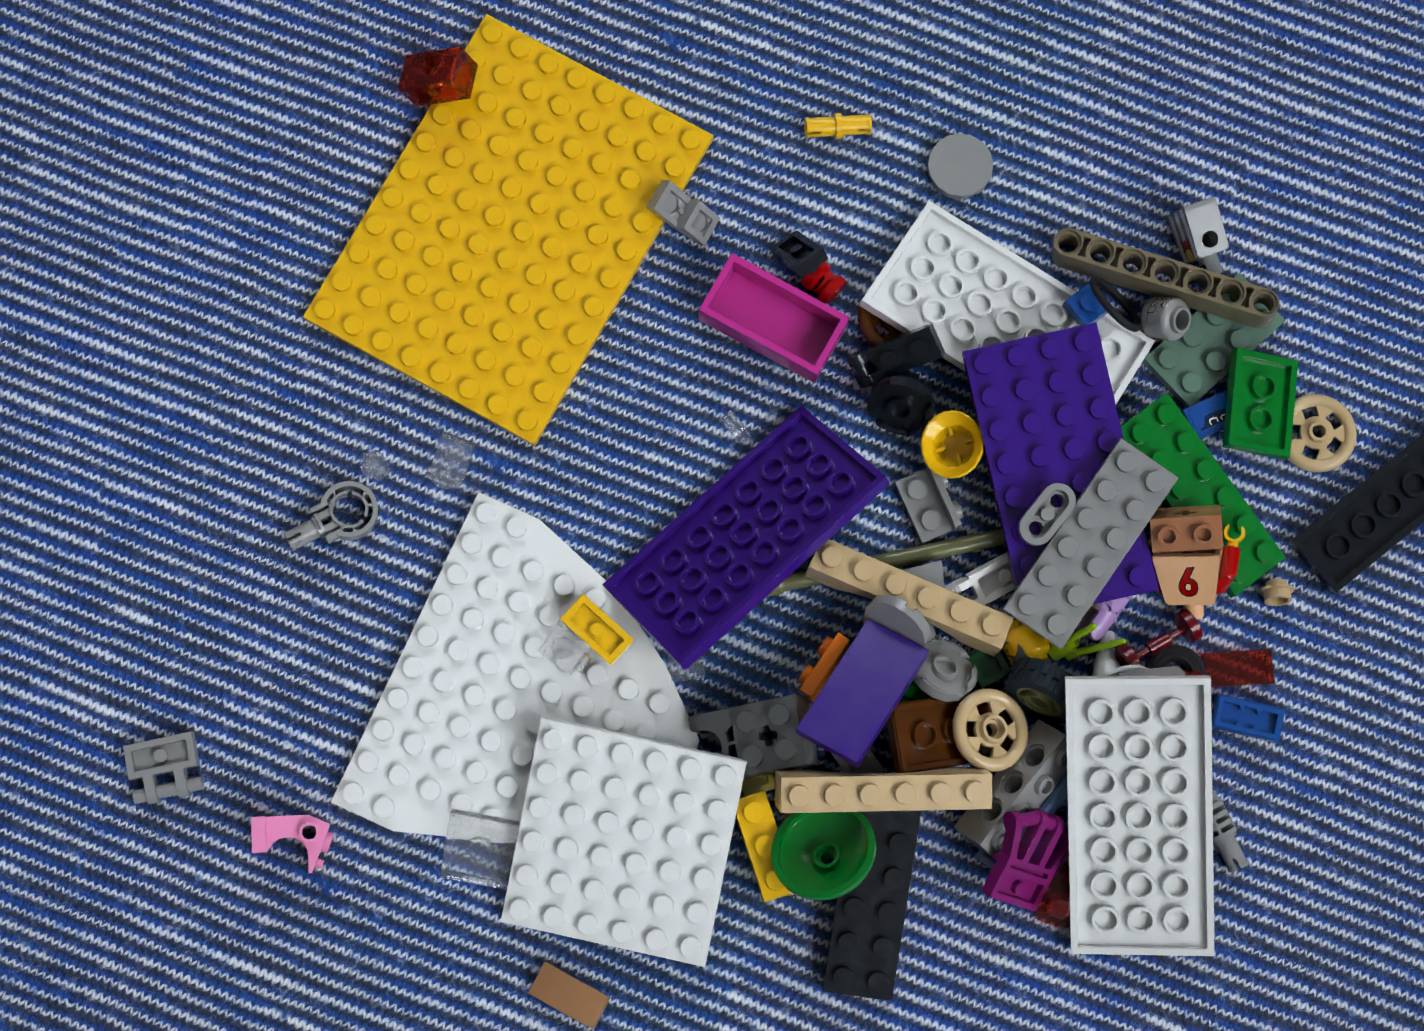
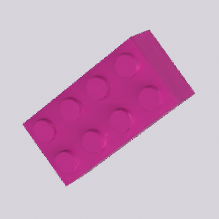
(773, 318)

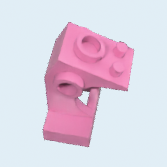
(268, 830)

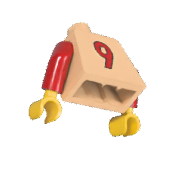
(1196, 575)

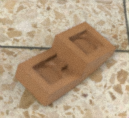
(569, 995)

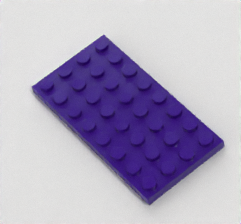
(1045, 422)
(745, 536)

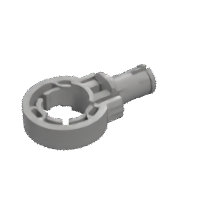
(334, 530)

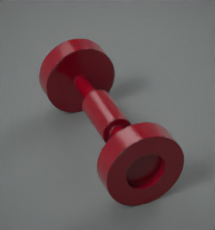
(1186, 626)

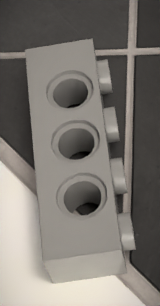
(1018, 788)

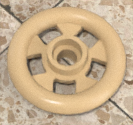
(1345, 434)
(1016, 730)

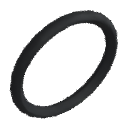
(1094, 282)

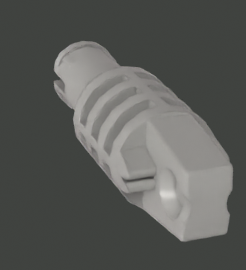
(1224, 836)

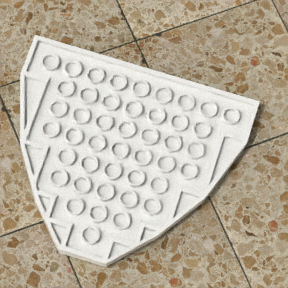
(473, 688)

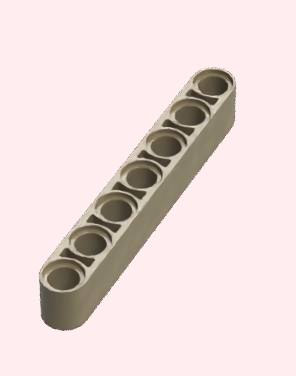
(1179, 273)

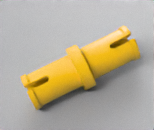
(837, 126)

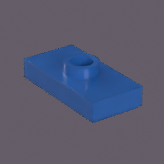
(1247, 718)

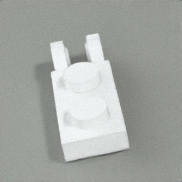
(986, 581)

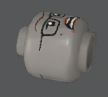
(1165, 318)

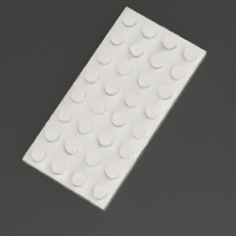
(983, 295)
(1140, 815)

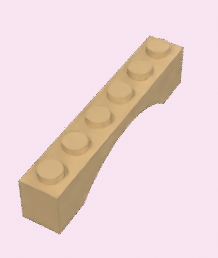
(952, 613)
(865, 792)

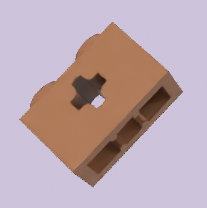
(1187, 528)

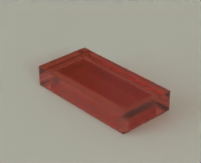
(1239, 667)

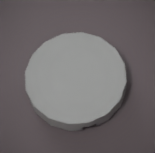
(960, 166)
(894, 615)
(946, 672)

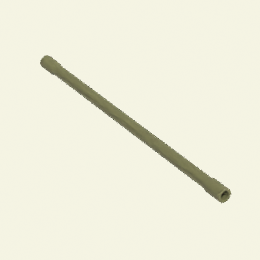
(913, 555)

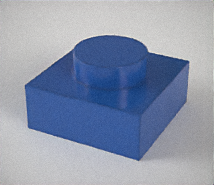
(1084, 307)

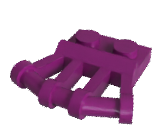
(1027, 865)

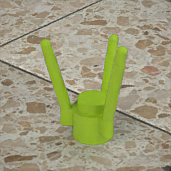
(1069, 649)

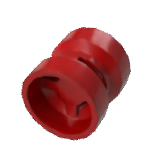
(824, 283)

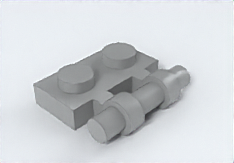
(162, 756)

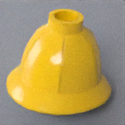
(952, 444)

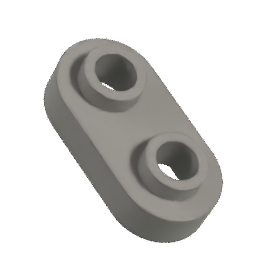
(1046, 515)

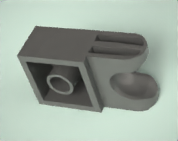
(748, 731)

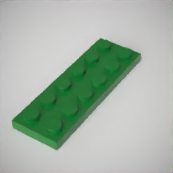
(1173, 443)

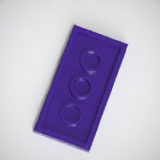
(862, 692)

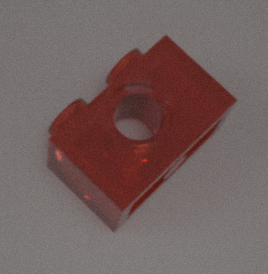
(438, 76)

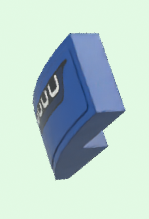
(1208, 415)

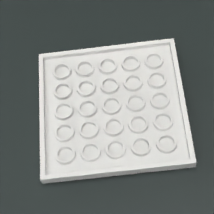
(623, 841)

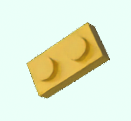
(597, 629)

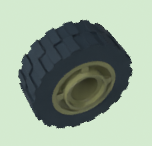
(1039, 689)

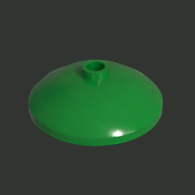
(809, 840)

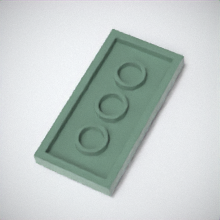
(1203, 353)

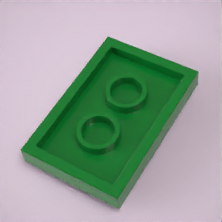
(1260, 404)

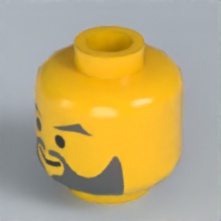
(1024, 642)

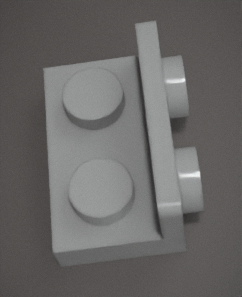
(929, 505)

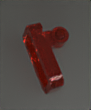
(1055, 904)

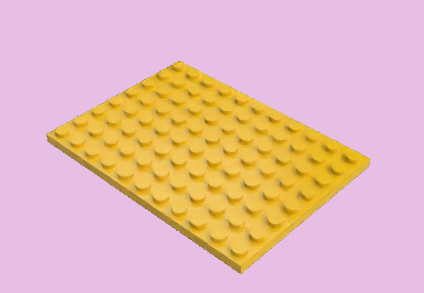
(508, 231)

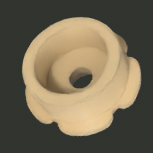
(1277, 592)

